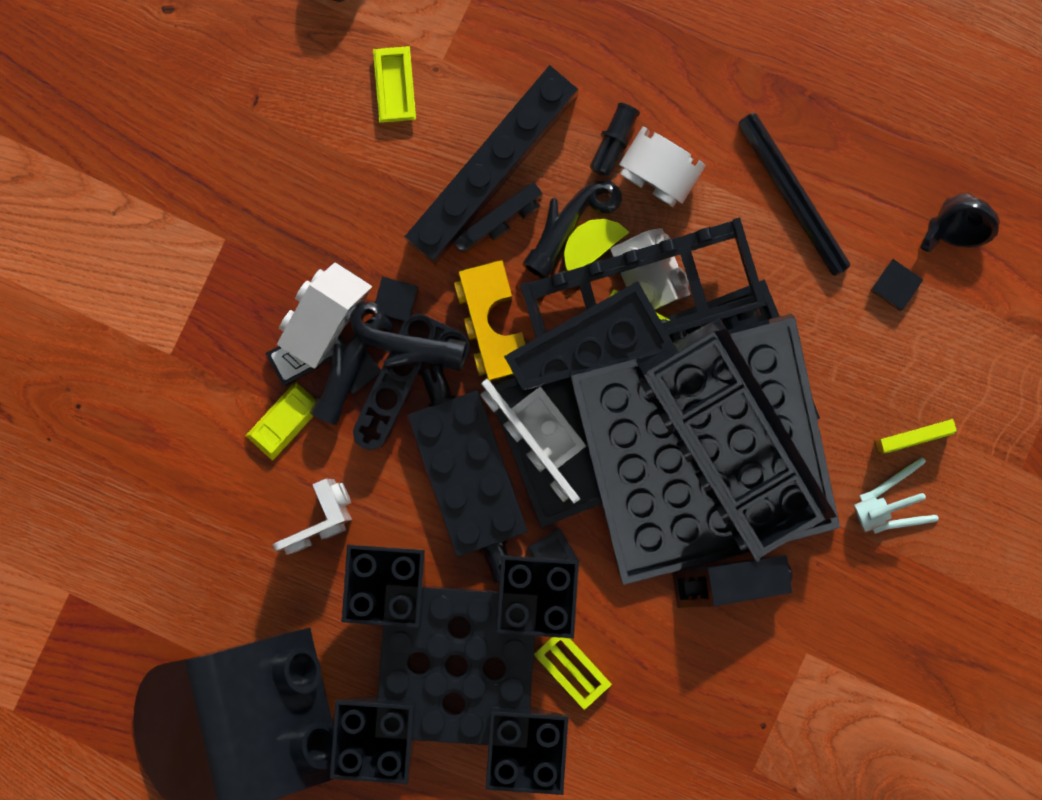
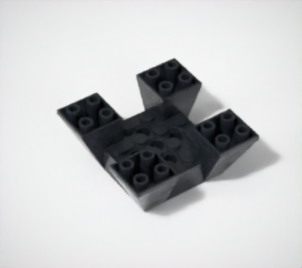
(378, 732)

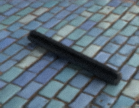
(794, 194)

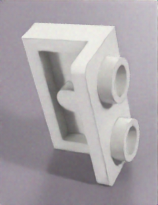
(660, 280)

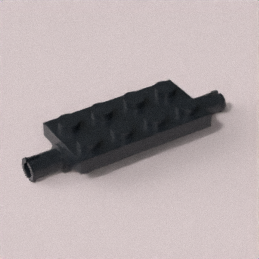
(466, 471)

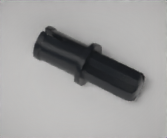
(614, 139)

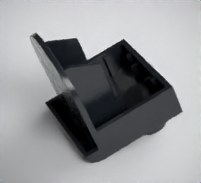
(236, 722)

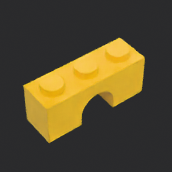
(482, 290)

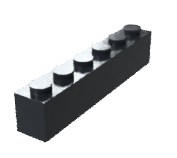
(492, 165)

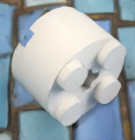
(661, 166)

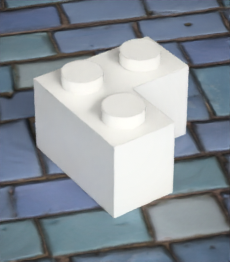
(322, 313)

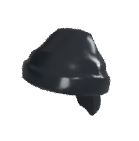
(962, 223)

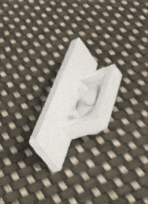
(543, 430)

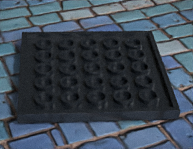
(649, 491)

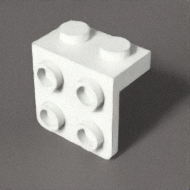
(333, 500)

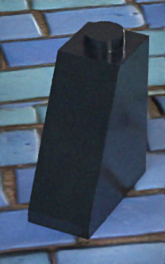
(732, 582)

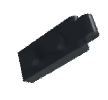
(496, 222)

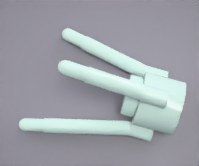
(874, 513)

